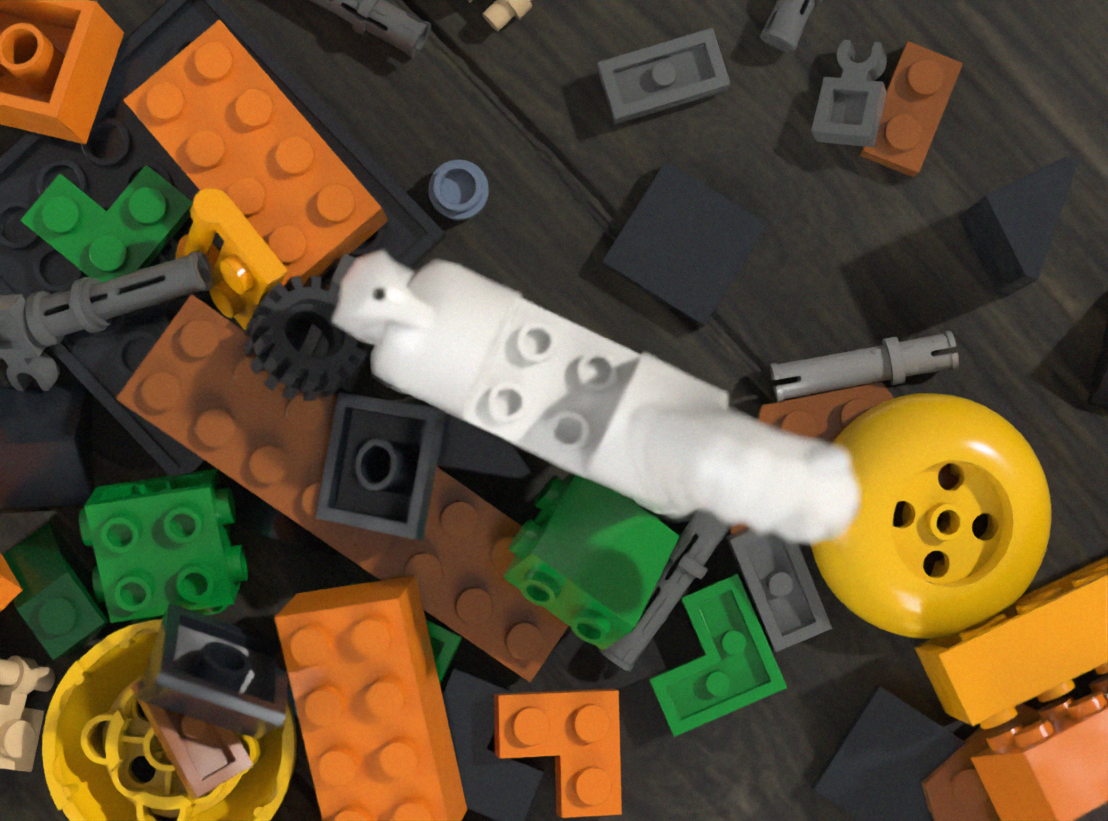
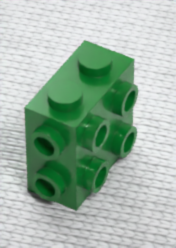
(164, 546)
(590, 557)

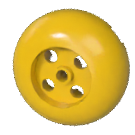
(898, 458)
(98, 732)

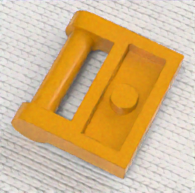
(245, 265)

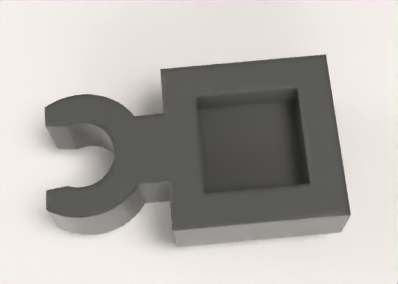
(852, 105)
(20, 348)

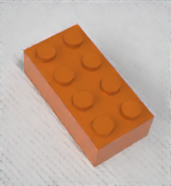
(55, 65)
(247, 139)
(371, 703)
(1053, 765)

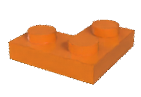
(581, 734)

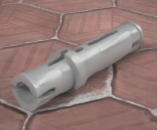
(865, 366)

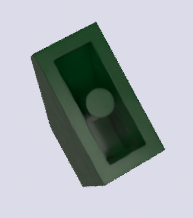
(56, 593)

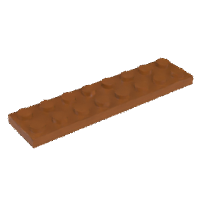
(210, 400)

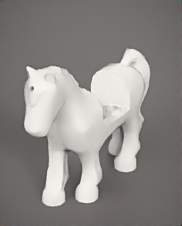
(589, 402)

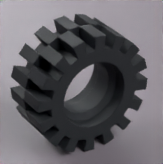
(282, 359)

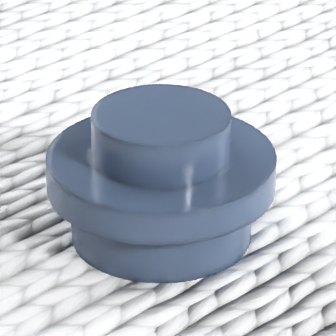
(458, 190)

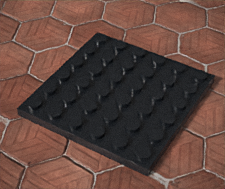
(107, 165)

